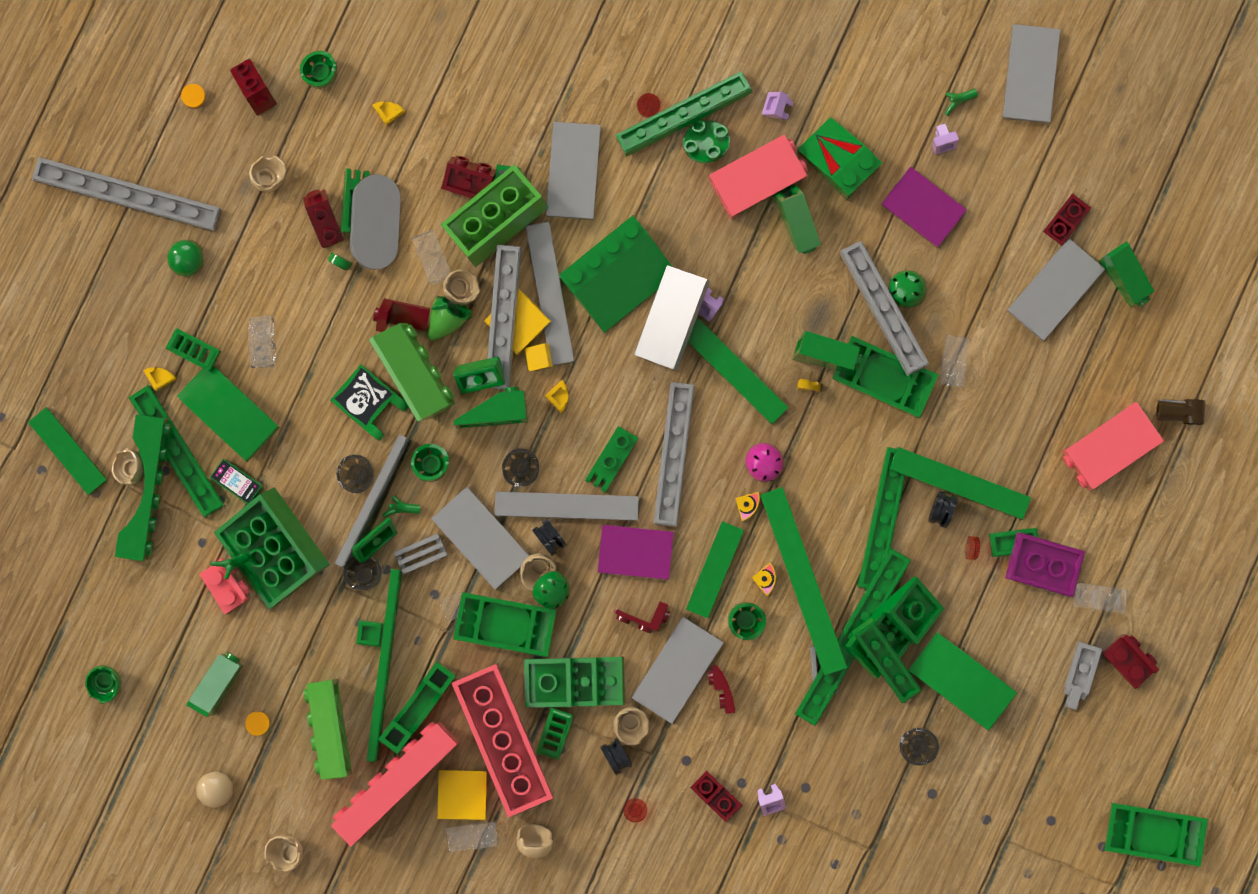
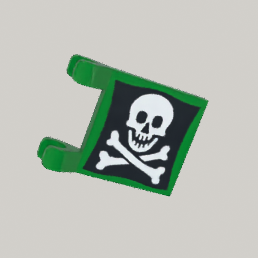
(365, 398)

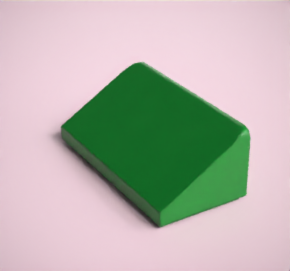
(479, 375)
(374, 540)

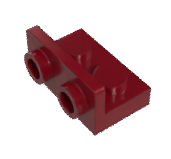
(467, 177)
(1130, 660)

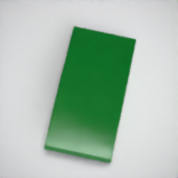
(228, 412)
(901, 620)
(963, 681)
(574, 682)

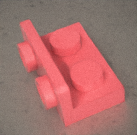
(227, 592)

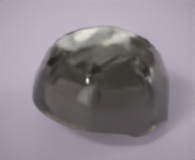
(520, 467)
(357, 473)
(363, 574)
(918, 745)

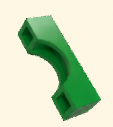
(418, 707)

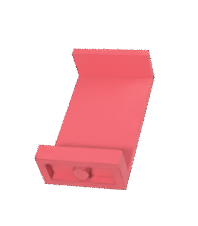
(758, 175)
(1112, 447)

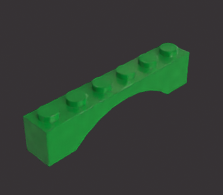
(150, 438)

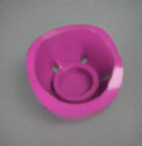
(765, 463)

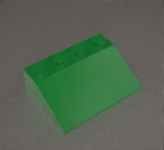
(616, 274)
(277, 547)

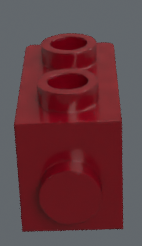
(253, 87)
(322, 218)
(400, 312)
(660, 616)

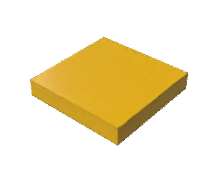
(529, 322)
(462, 794)

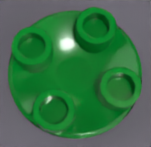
(706, 141)

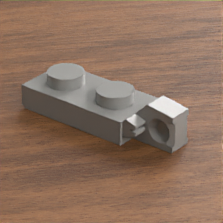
(1081, 673)

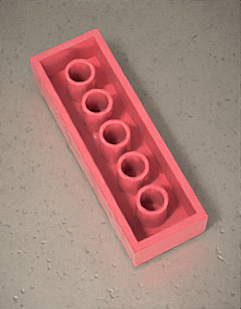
(502, 740)
(391, 787)

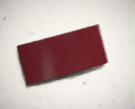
(1066, 219)
(719, 682)
(716, 796)

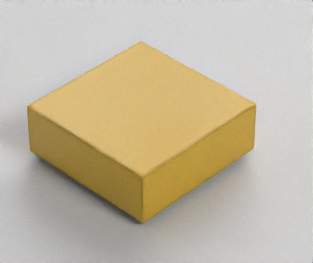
(538, 357)

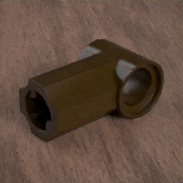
(1187, 411)

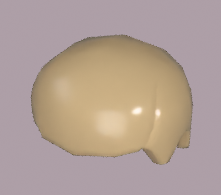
(267, 173)
(461, 287)
(128, 467)
(534, 567)
(631, 725)
(214, 789)
(534, 841)
(284, 853)

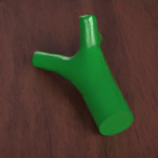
(958, 99)
(401, 507)
(231, 564)

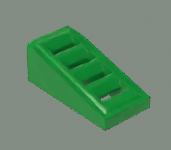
(179, 343)
(560, 714)

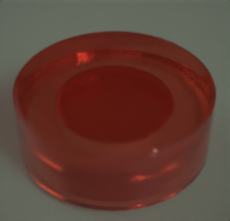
(648, 105)
(972, 548)
(635, 810)

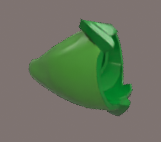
(446, 318)

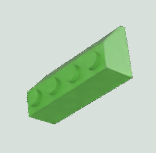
(494, 215)
(413, 371)
(328, 728)

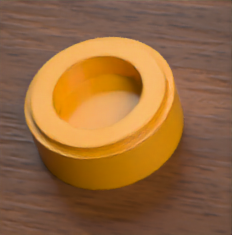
(193, 96)
(257, 723)

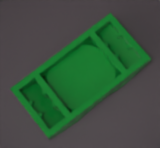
(886, 381)
(504, 624)
(1156, 834)

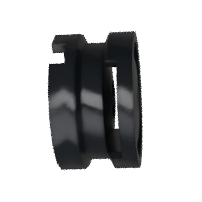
(942, 509)
(549, 537)
(616, 756)

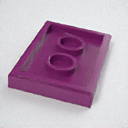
(923, 207)
(635, 552)
(1045, 564)

